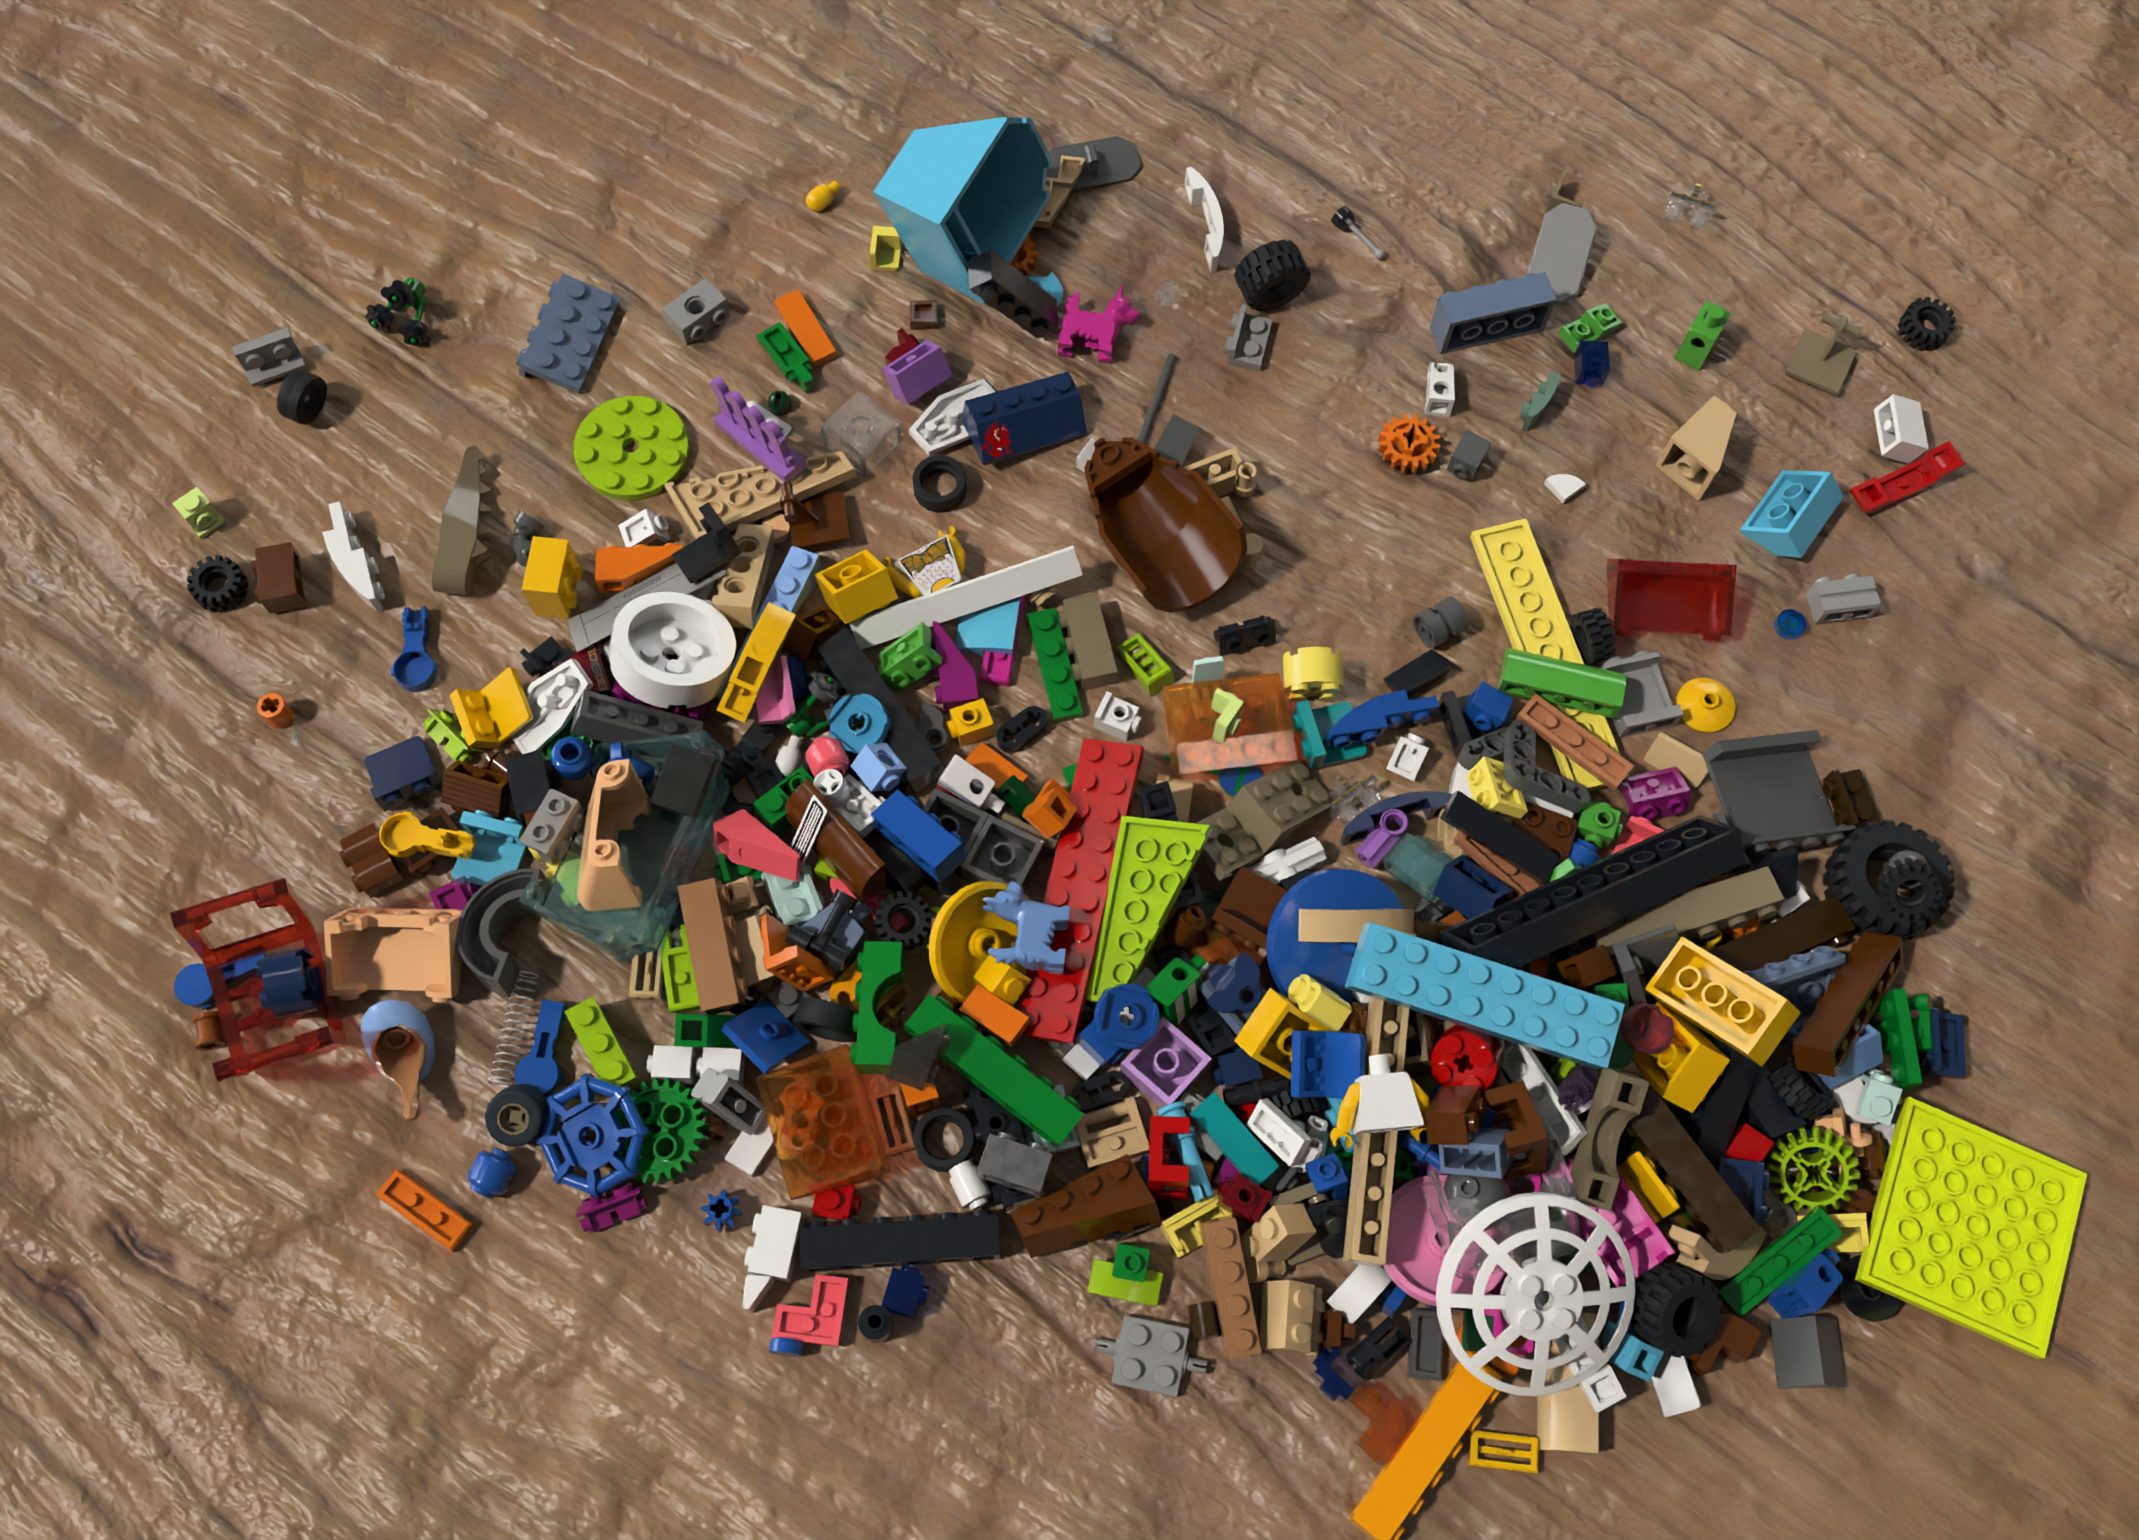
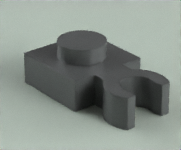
(787, 998)

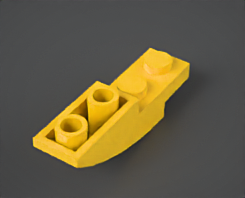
(756, 662)

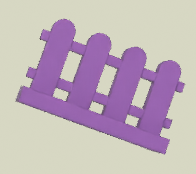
(754, 434)

